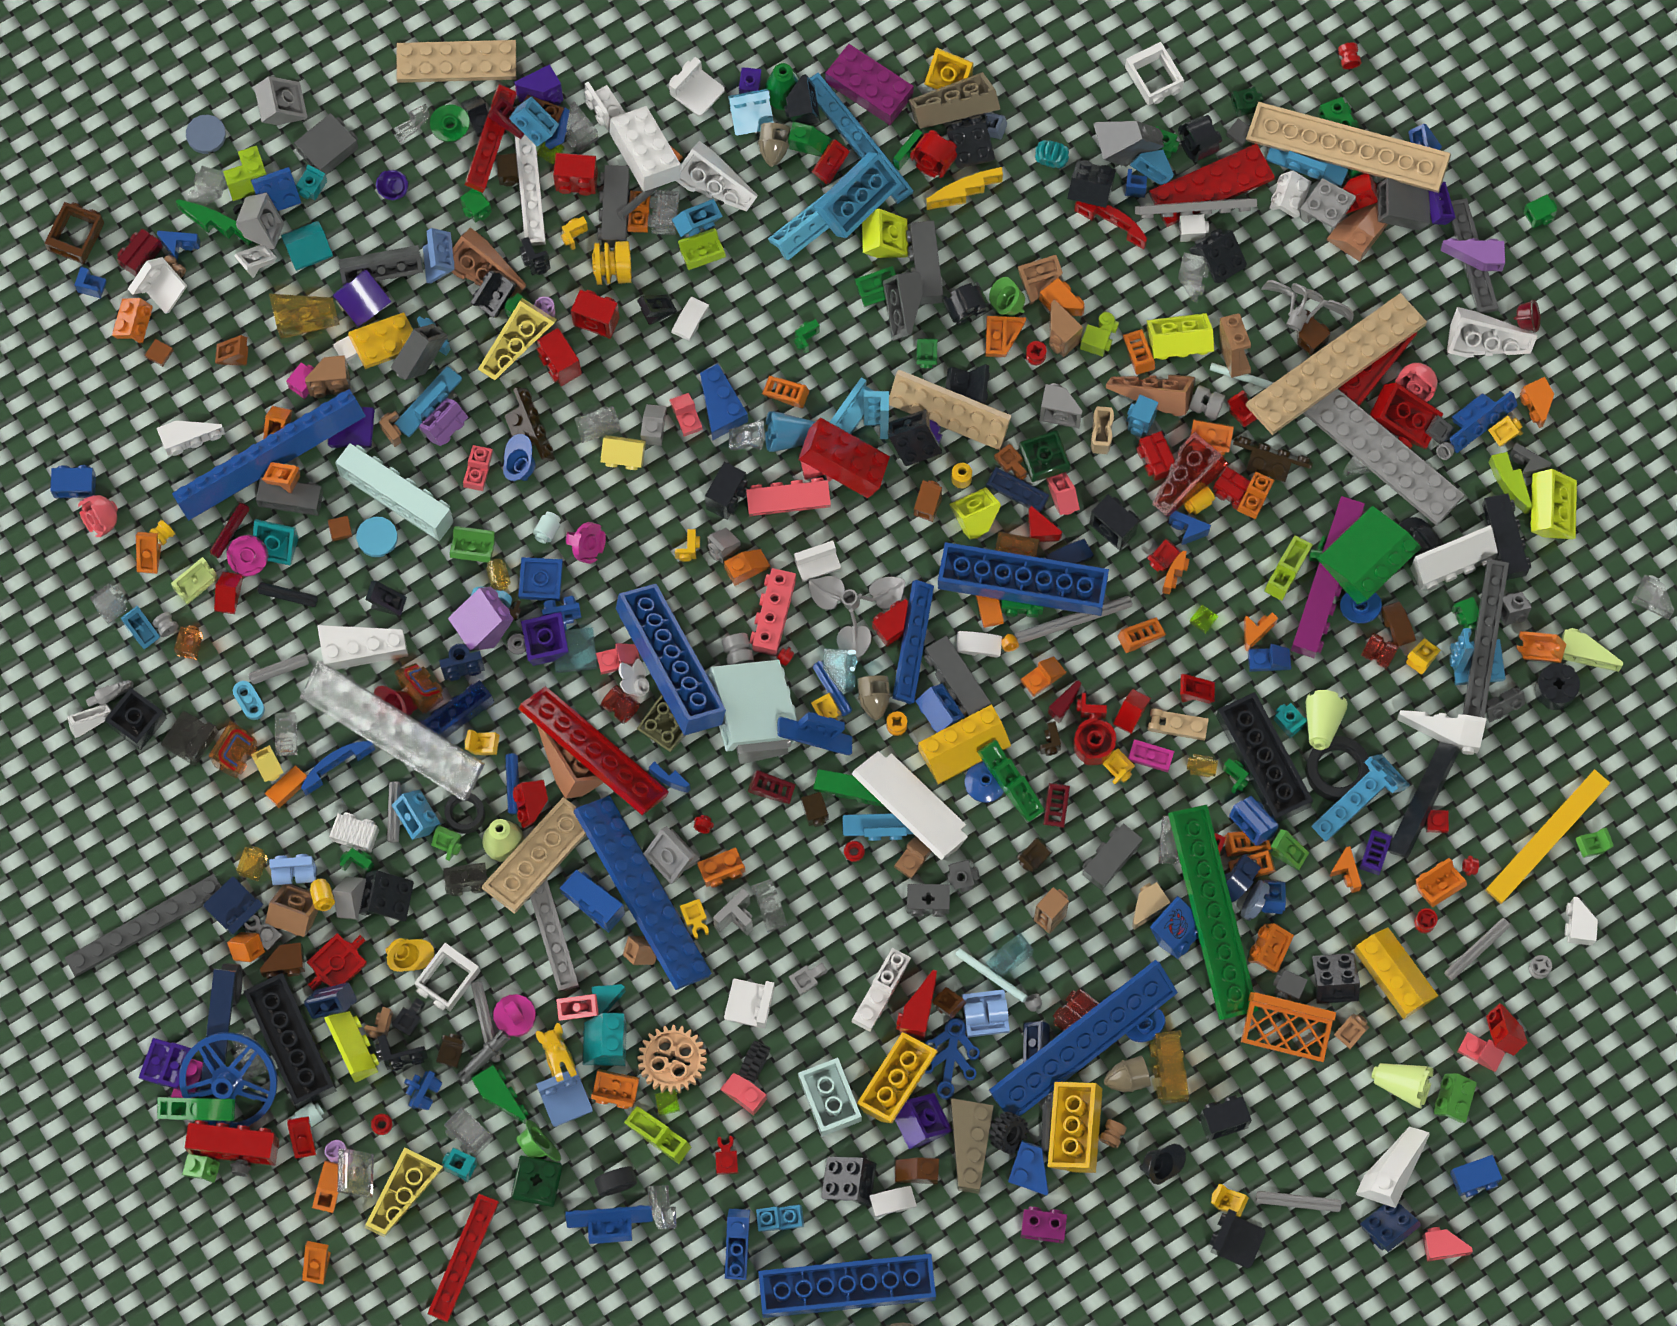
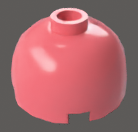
(1419, 380)
(98, 514)

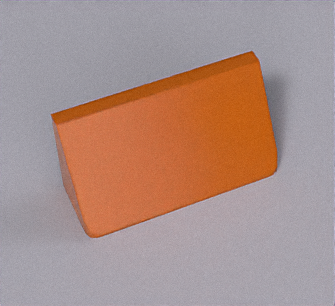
(286, 786)

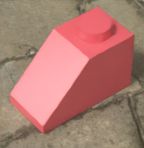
(1063, 494)
(577, 1007)
(744, 1093)
(1443, 1245)

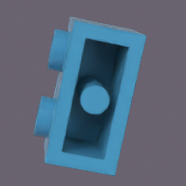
(534, 121)
(696, 218)
(1141, 416)
(416, 814)

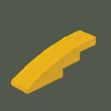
(957, 191)

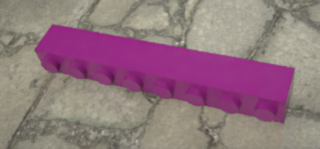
(1324, 587)

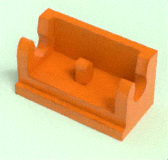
(1541, 647)

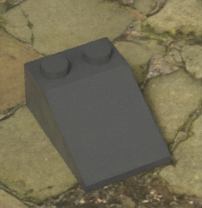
(903, 299)

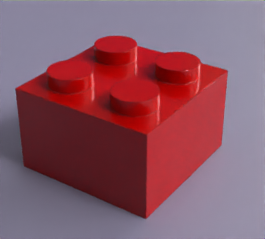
(575, 174)
(595, 313)
(558, 357)

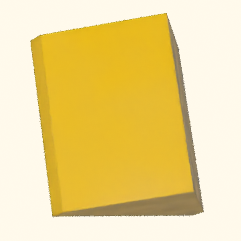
(947, 69)

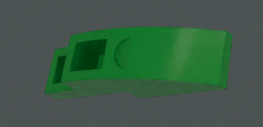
(196, 1109)

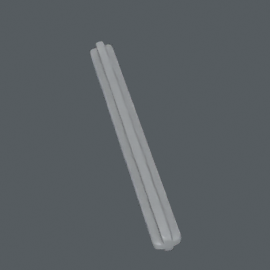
(1071, 620)

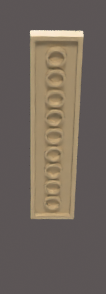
(1348, 147)
(1336, 363)

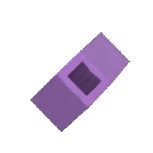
(1482, 255)

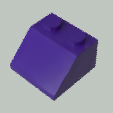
(541, 85)
(545, 638)
(922, 1121)

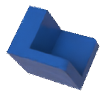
(1135, 185)
(89, 284)

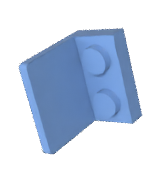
(438, 255)
(564, 1099)

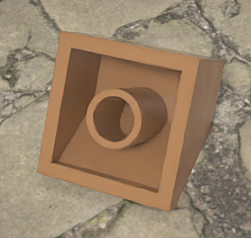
(1064, 330)
(292, 910)

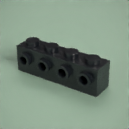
(1510, 546)

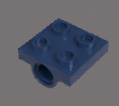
(454, 667)
(1390, 1226)

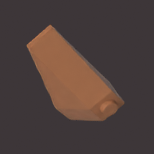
(1358, 232)
(476, 258)
(1171, 393)
(569, 773)

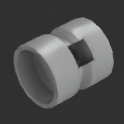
(1213, 406)
(737, 649)

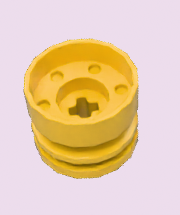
(612, 262)

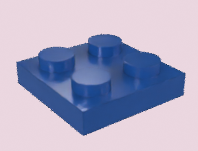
(279, 187)
(540, 579)

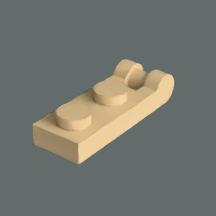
(1178, 724)

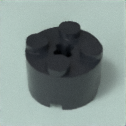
(1199, 138)
(966, 302)
(1559, 675)

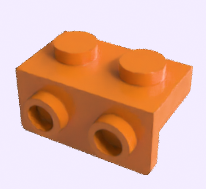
(132, 319)
(1215, 434)
(1440, 882)
(615, 1089)

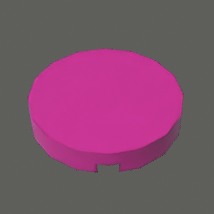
(247, 555)

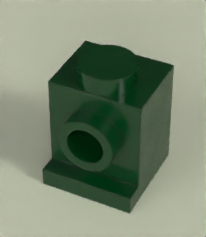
(1242, 105)

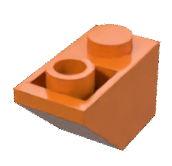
(1062, 294)
(1538, 399)
(326, 1192)

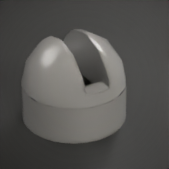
(1445, 450)
(1032, 1002)

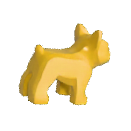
(556, 1052)

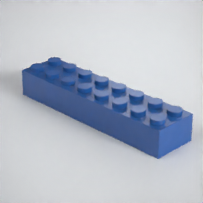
(1023, 579)
(670, 659)
(847, 1285)

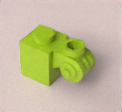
(1097, 339)

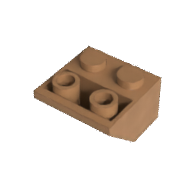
(329, 377)

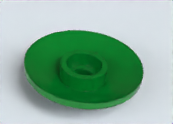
(448, 115)

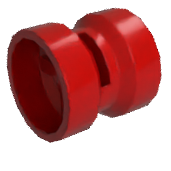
(1349, 55)
(1428, 917)

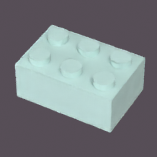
(829, 1097)

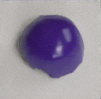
(392, 185)

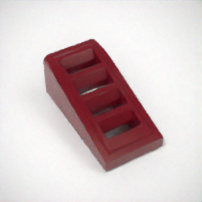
(500, 118)
(1061, 705)
(758, 775)
(1057, 787)

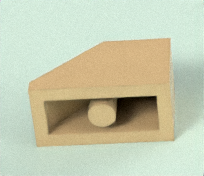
(1149, 904)

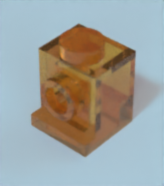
(188, 634)

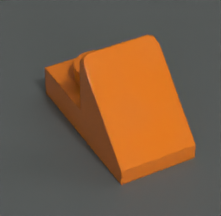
(282, 475)
(147, 552)
(1254, 633)
(1043, 676)
(1347, 865)
(315, 1262)

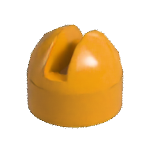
(1010, 643)

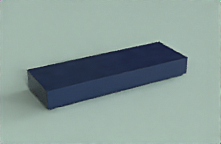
(1017, 490)

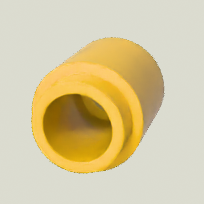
(961, 475)
(1200, 501)
(321, 895)

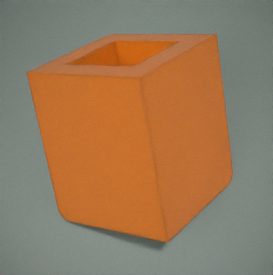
(246, 947)

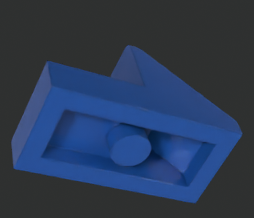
(174, 240)
(1194, 528)
(1269, 659)
(1276, 899)

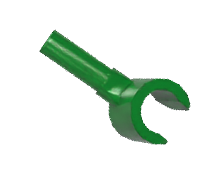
(1314, 554)

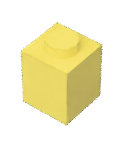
(267, 764)

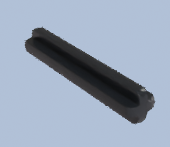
(287, 594)

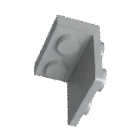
(1327, 204)

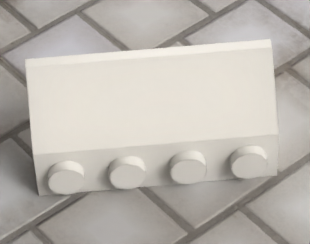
(1454, 558)

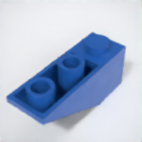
(737, 1244)

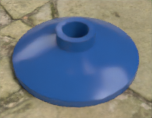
(1371, 607)
(977, 789)
(1148, 1027)

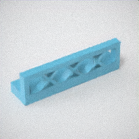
(800, 236)
(852, 409)
(877, 410)

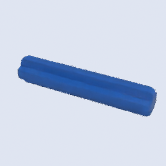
(831, 688)
(512, 778)

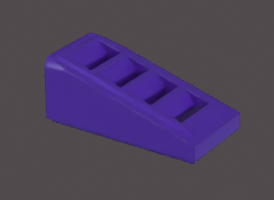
(1441, 210)
(1370, 867)

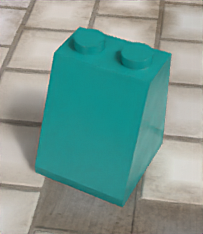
(605, 1040)

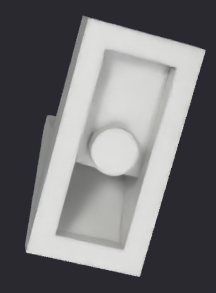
(255, 258)

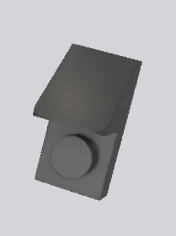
(1533, 462)

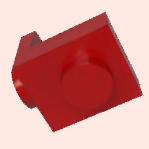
(1238, 409)
(1164, 556)
(1091, 711)

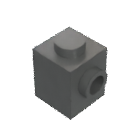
(1289, 986)

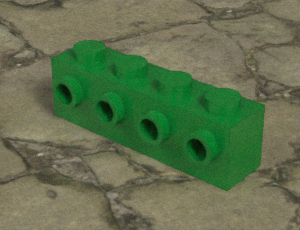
(1339, 112)

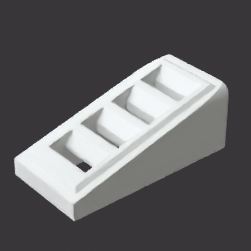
(87, 720)

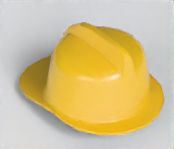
(409, 954)

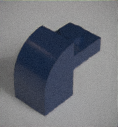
(1241, 877)

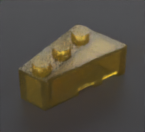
(302, 314)
(1169, 1068)

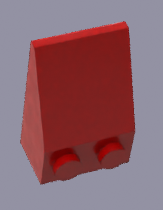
(1404, 414)
(917, 1010)

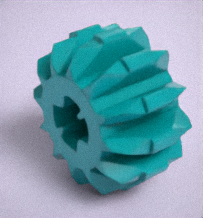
(1052, 154)

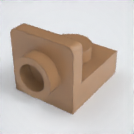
(390, 429)
(383, 1021)
(1352, 1030)

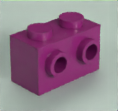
(1043, 1225)

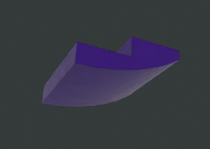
(361, 298)
(356, 434)
(163, 1063)

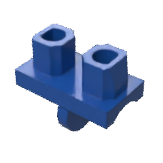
(569, 610)
(427, 1082)

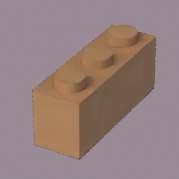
(1051, 910)

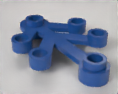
(952, 1054)

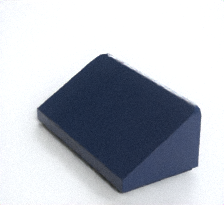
(1035, 1038)

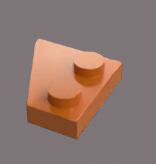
(1001, 334)

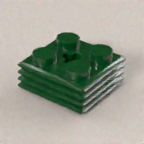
(1051, 446)
(544, 1192)

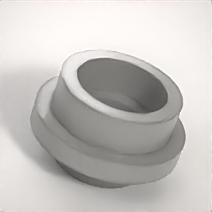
(514, 649)

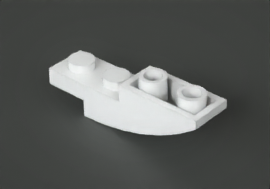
(881, 990)

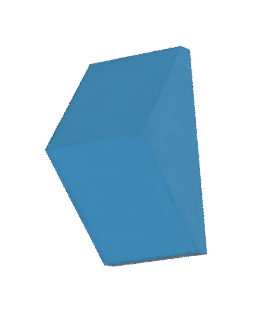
(1154, 166)
(140, 627)

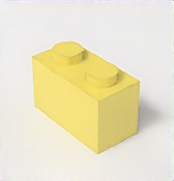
(623, 452)

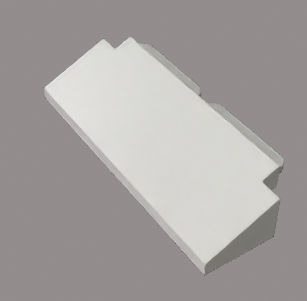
(912, 803)

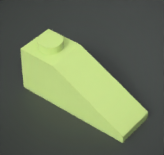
(1585, 650)

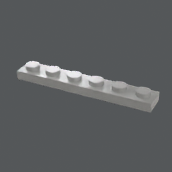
(1204, 207)
(553, 938)

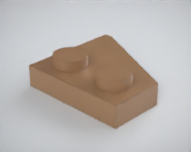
(1039, 275)

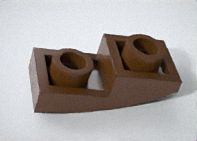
(1398, 621)

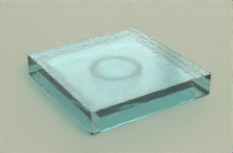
(581, 651)

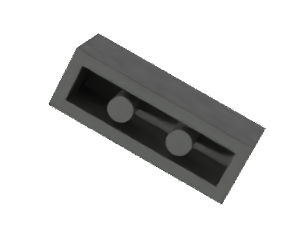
(303, 499)
(1111, 856)

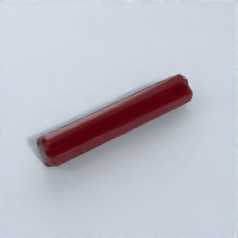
(229, 530)

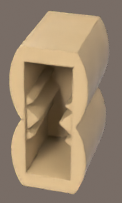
(1102, 430)

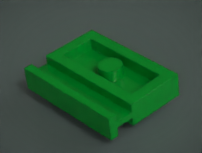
(871, 286)

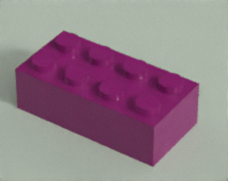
(869, 84)

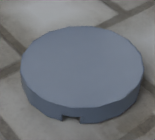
(205, 134)
(1255, 900)

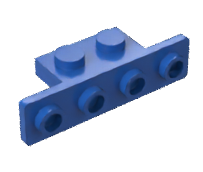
(1479, 417)
(817, 732)
(609, 1224)

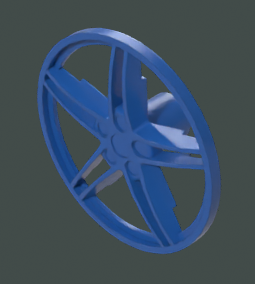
(228, 1081)

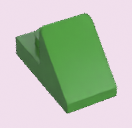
(1288, 850)

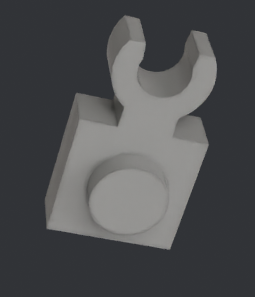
(268, 934)

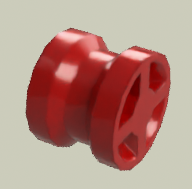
(1036, 358)

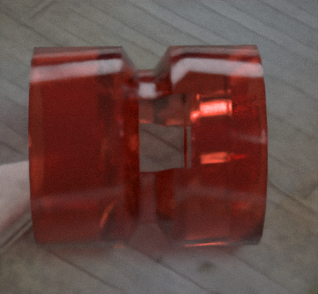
(1380, 650)
(622, 706)

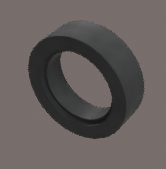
(1318, 784)

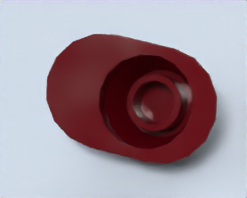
(1528, 316)
(398, 699)

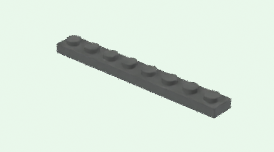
(1485, 638)
(142, 926)

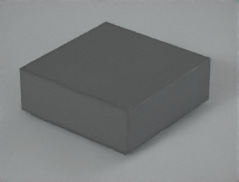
(1238, 132)
(1439, 429)

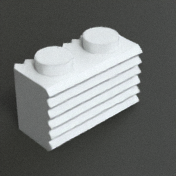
(354, 832)

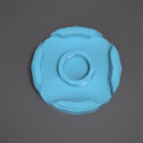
(377, 536)

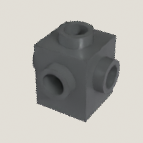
(1515, 608)
(963, 867)

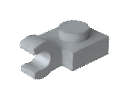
(806, 979)

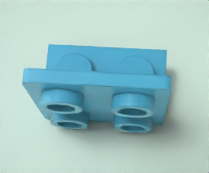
(750, 111)

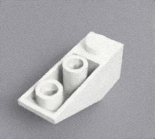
(184, 435)

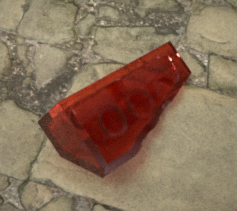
(1192, 471)

